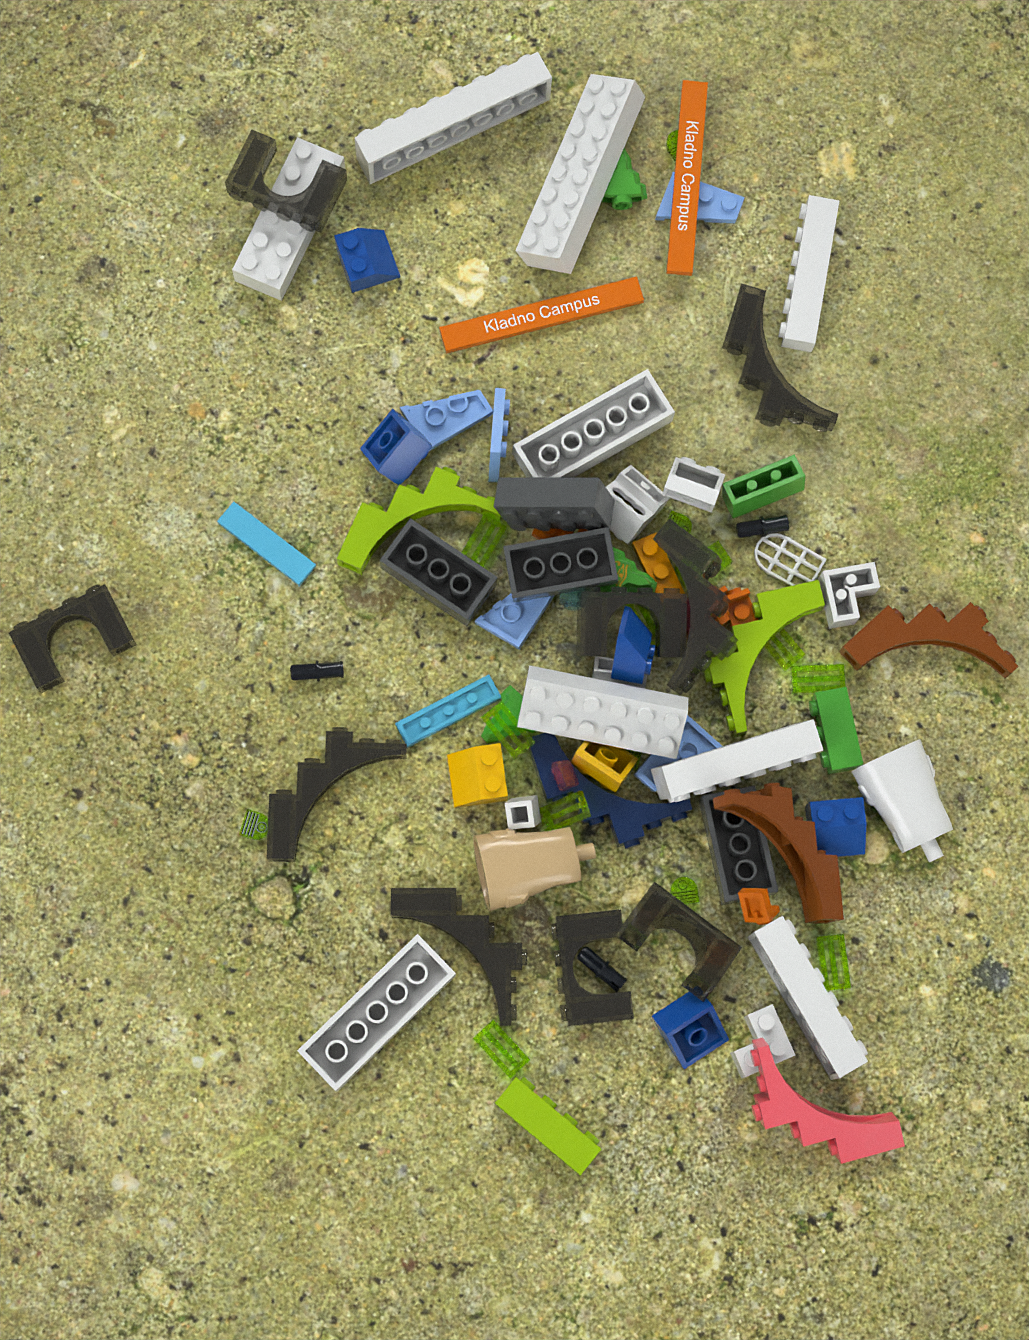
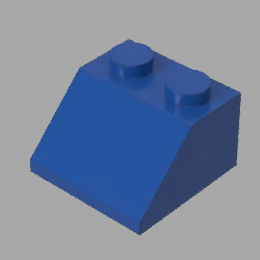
(366, 258)
(396, 447)
(633, 649)
(839, 825)
(690, 1028)

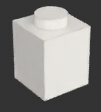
(522, 812)

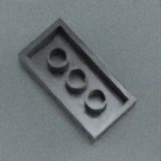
(554, 503)
(560, 564)
(438, 572)
(737, 851)

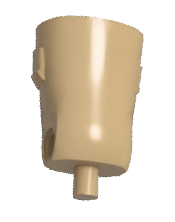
(526, 863)

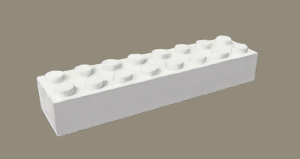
(453, 117)
(580, 173)

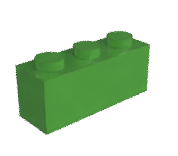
(763, 486)
(836, 730)

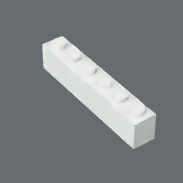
(810, 273)

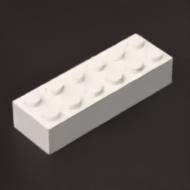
(278, 245)
(595, 430)
(603, 712)
(742, 758)
(807, 998)
(376, 1013)

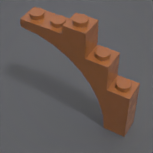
(929, 627)
(795, 839)

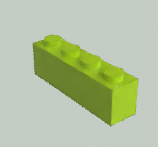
(548, 1126)

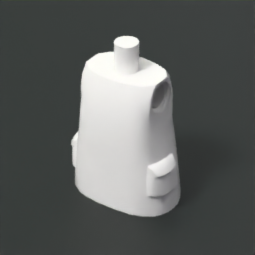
(906, 797)

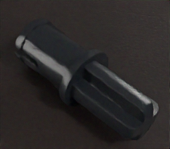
(762, 526)
(317, 671)
(601, 968)

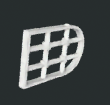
(798, 560)

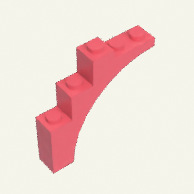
(846, 1135)

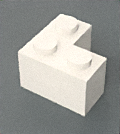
(842, 587)
(763, 1024)

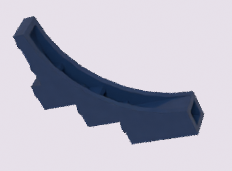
(624, 816)

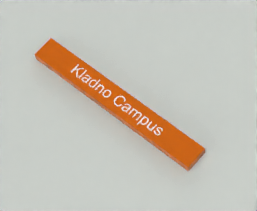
(687, 178)
(541, 315)

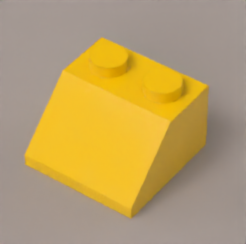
(604, 763)
(477, 775)

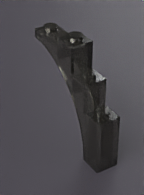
(759, 371)
(706, 602)
(342, 756)
(498, 960)

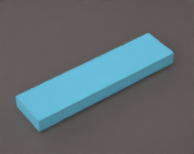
(266, 543)
(448, 711)

